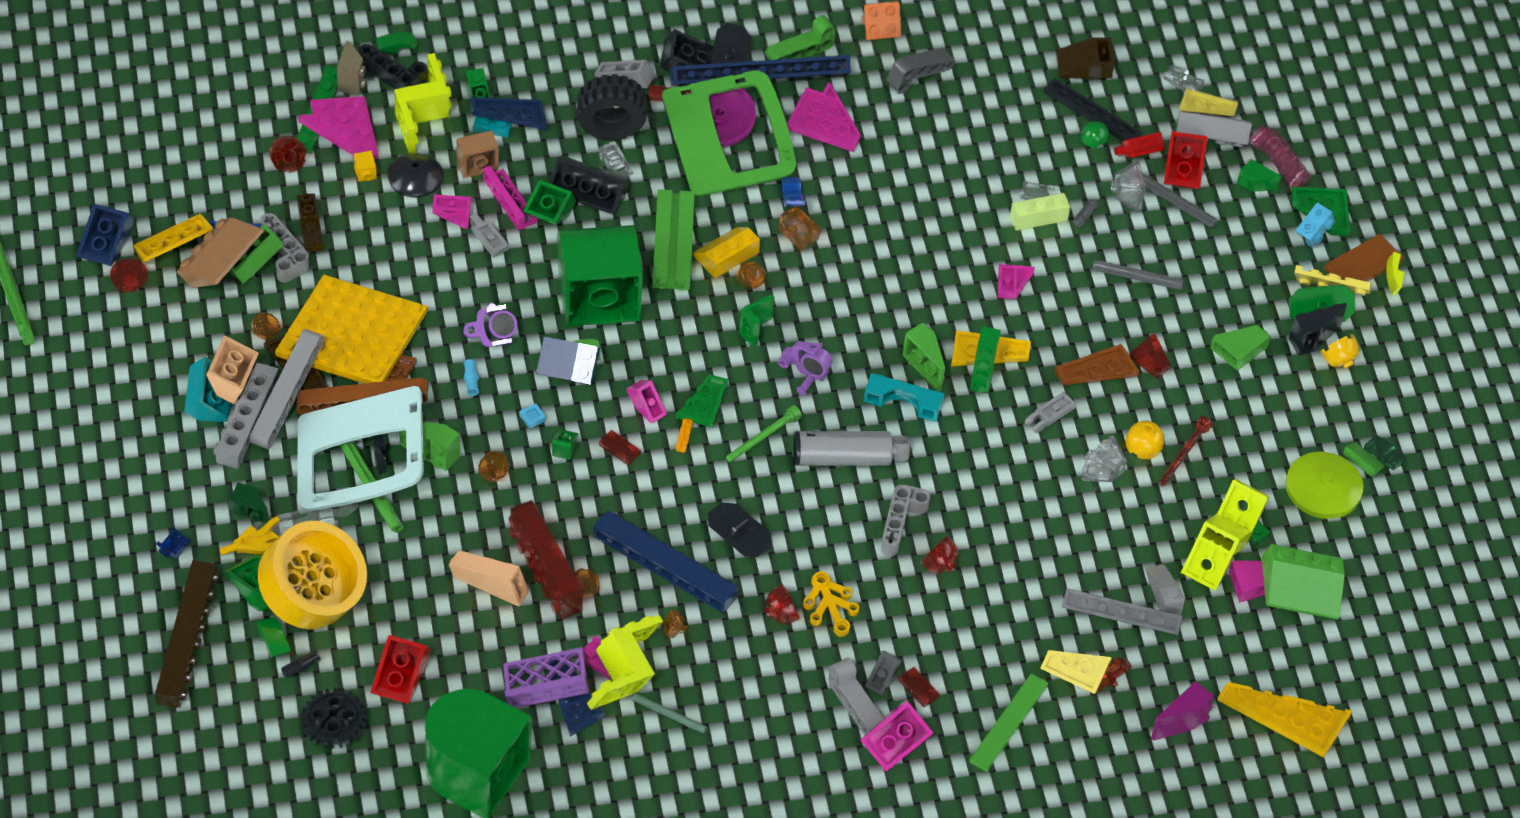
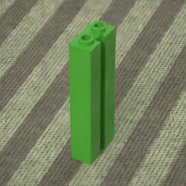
(673, 240)

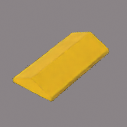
(172, 237)

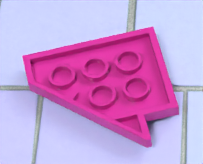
(824, 119)
(343, 123)

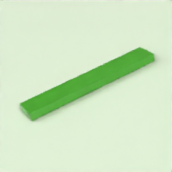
(1008, 722)

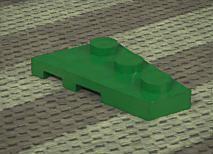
(705, 403)

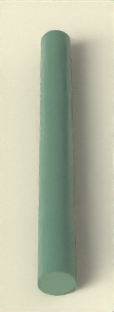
(669, 713)

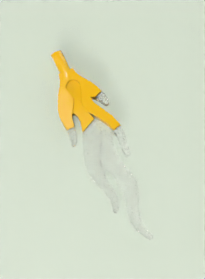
(257, 541)

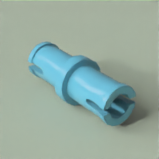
(471, 377)

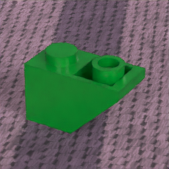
(476, 83)

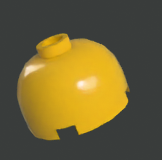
(1342, 352)
(1145, 439)

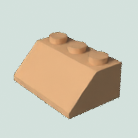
(231, 368)

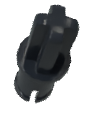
(300, 664)

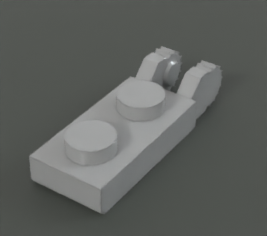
(1051, 411)

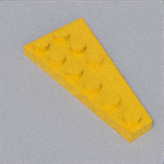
(1292, 717)

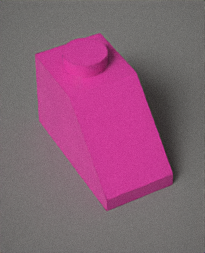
(646, 400)

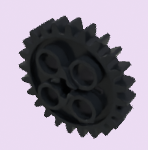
(333, 718)

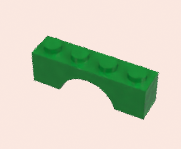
(985, 359)

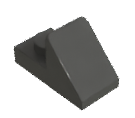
(883, 673)

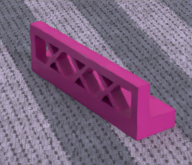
(505, 199)

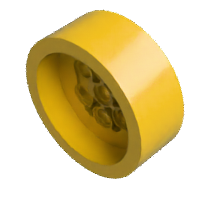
(333, 554)

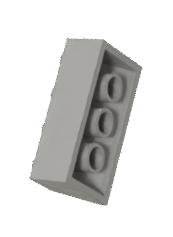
(1215, 127)

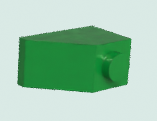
(1258, 177)

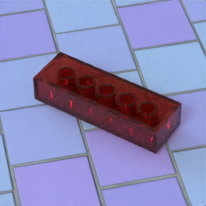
(546, 560)

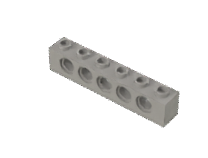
(236, 437)

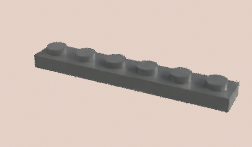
(1122, 611)

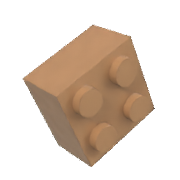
(476, 153)

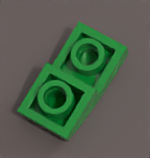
(391, 42)
(274, 637)

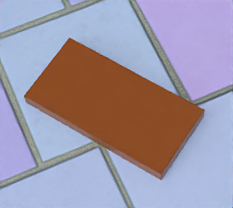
(1363, 261)

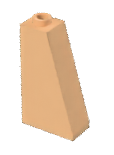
(491, 576)

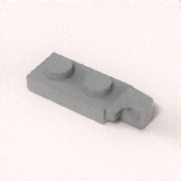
(488, 235)

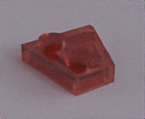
(1151, 356)

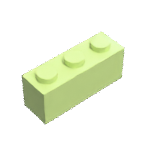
(1040, 211)

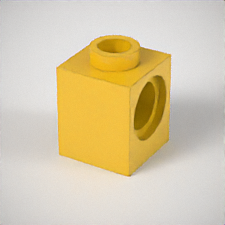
(364, 166)

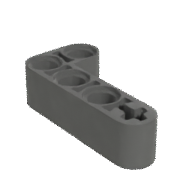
(917, 66)

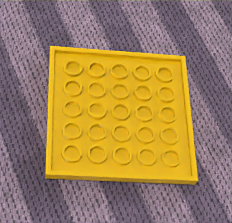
(360, 329)

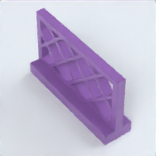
(547, 689)

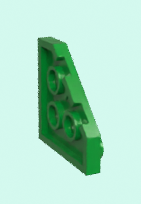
(1333, 199)

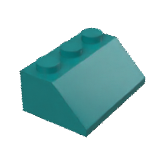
(201, 398)

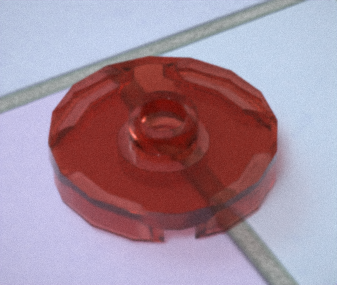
(128, 282)

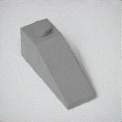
(636, 69)
(1165, 589)

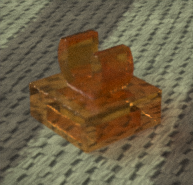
(674, 624)

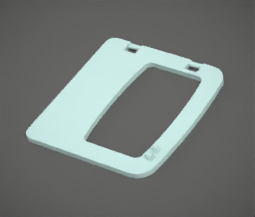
(352, 422)

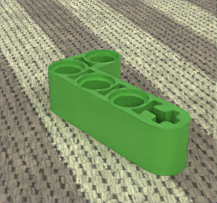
(806, 44)

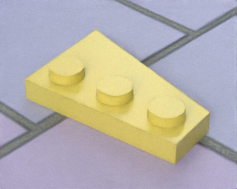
(1206, 103)
(1077, 668)

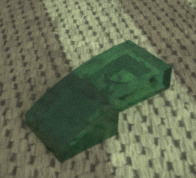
(1387, 453)

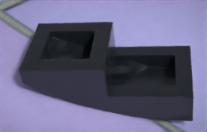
(379, 453)

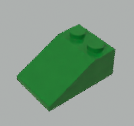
(245, 579)

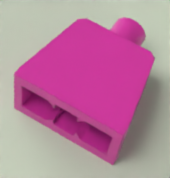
(1247, 579)

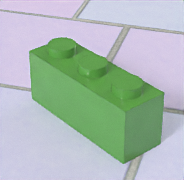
(257, 255)

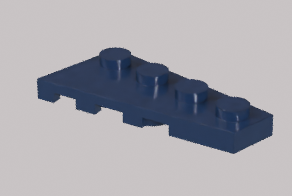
(517, 111)
(575, 708)

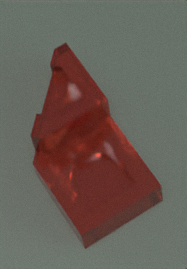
(1114, 671)

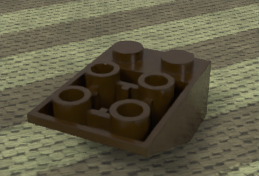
(1086, 59)

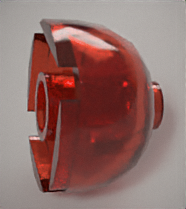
(287, 153)
(941, 557)
(781, 606)

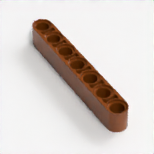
(322, 398)

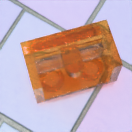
(798, 228)

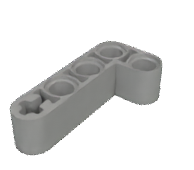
(294, 257)
(898, 512)
(851, 694)

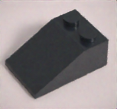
(684, 50)

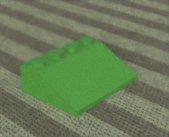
(1303, 581)

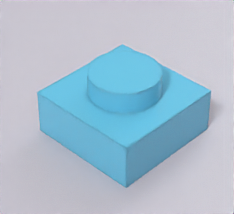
(532, 416)

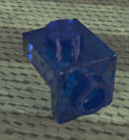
(173, 544)

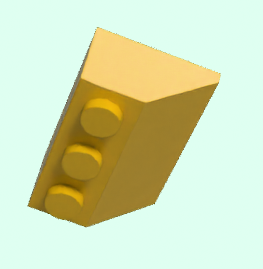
(728, 251)

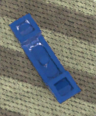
(792, 192)

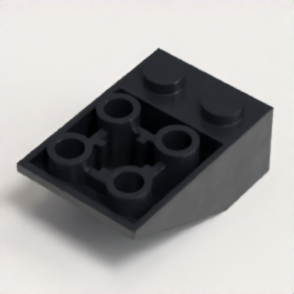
(1315, 327)

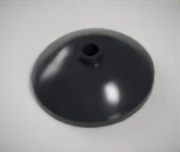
(415, 175)

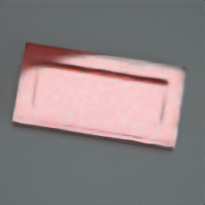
(619, 447)
(918, 687)

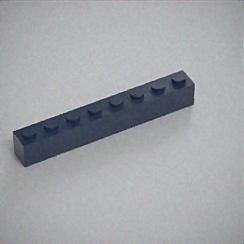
(665, 561)

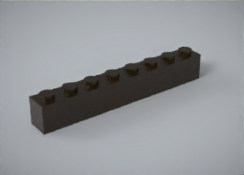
(186, 634)

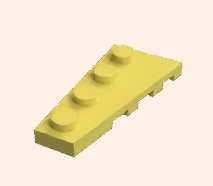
(1315, 277)

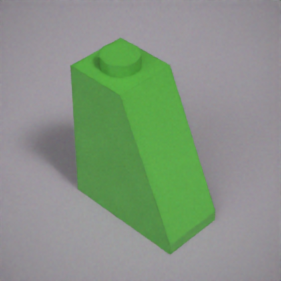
(1240, 345)

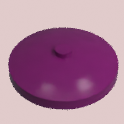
(732, 115)

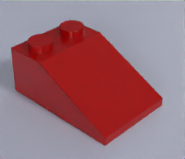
(1185, 160)
(400, 669)

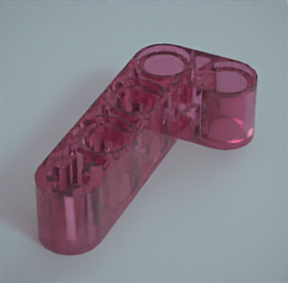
(1281, 155)

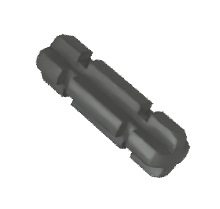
(1085, 213)

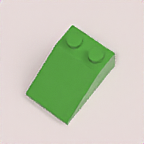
(924, 354)

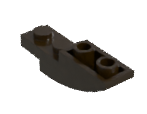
(310, 222)

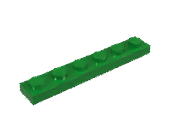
(326, 89)

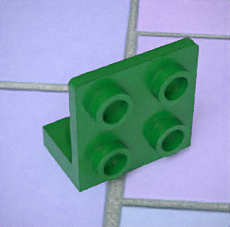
(753, 316)

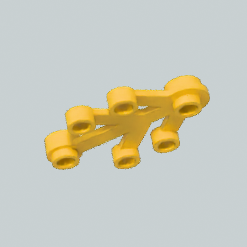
(830, 601)

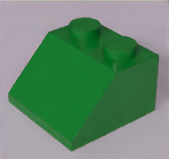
(550, 203)

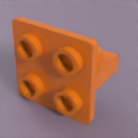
(881, 20)

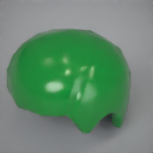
(1094, 134)

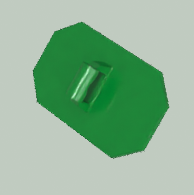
(1313, 298)

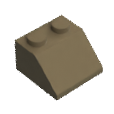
(350, 71)

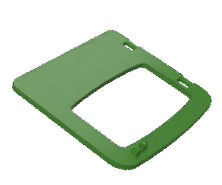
(699, 143)

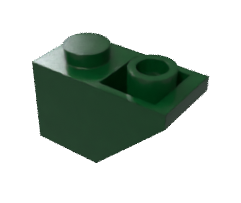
(248, 502)

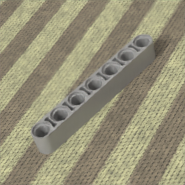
(286, 389)

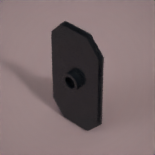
(731, 44)
(739, 529)

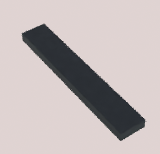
(1090, 110)

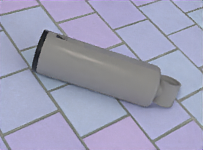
(848, 448)

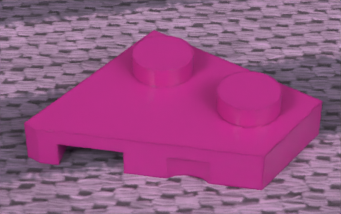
(453, 209)
(1013, 280)

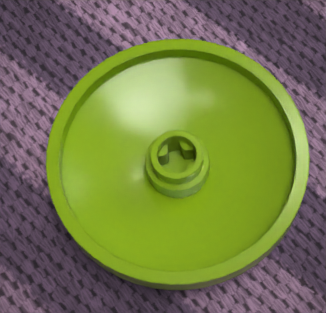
(1324, 485)

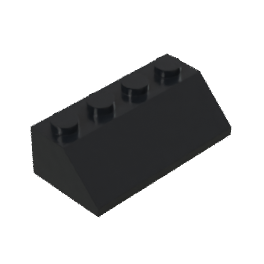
(590, 184)

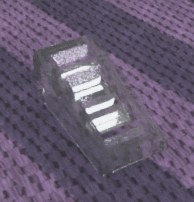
(612, 150)

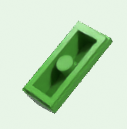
(1363, 459)

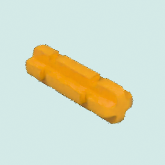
(684, 435)

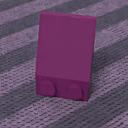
(1184, 713)

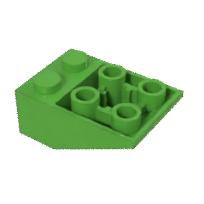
(440, 444)

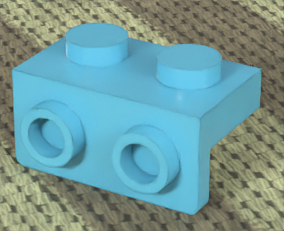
(1316, 224)

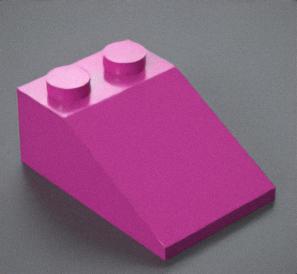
(896, 735)

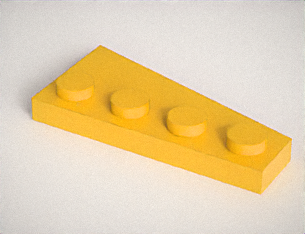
(1008, 349)

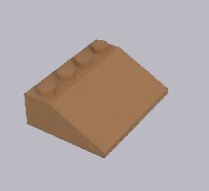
(218, 252)

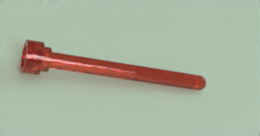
(1202, 425)

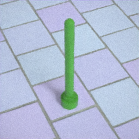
(792, 415)

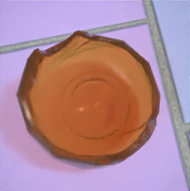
(750, 275)
(265, 326)
(493, 466)
(588, 581)

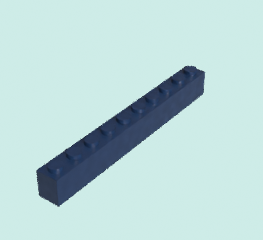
(772, 68)

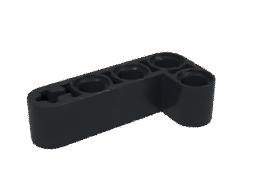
(390, 71)

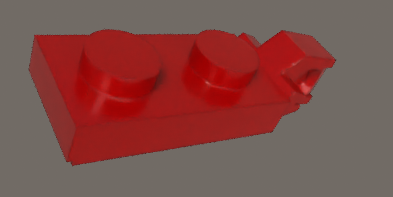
(1141, 145)

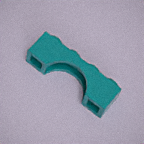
(884, 389)

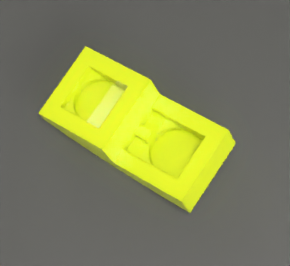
(1394, 276)

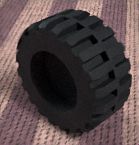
(614, 122)

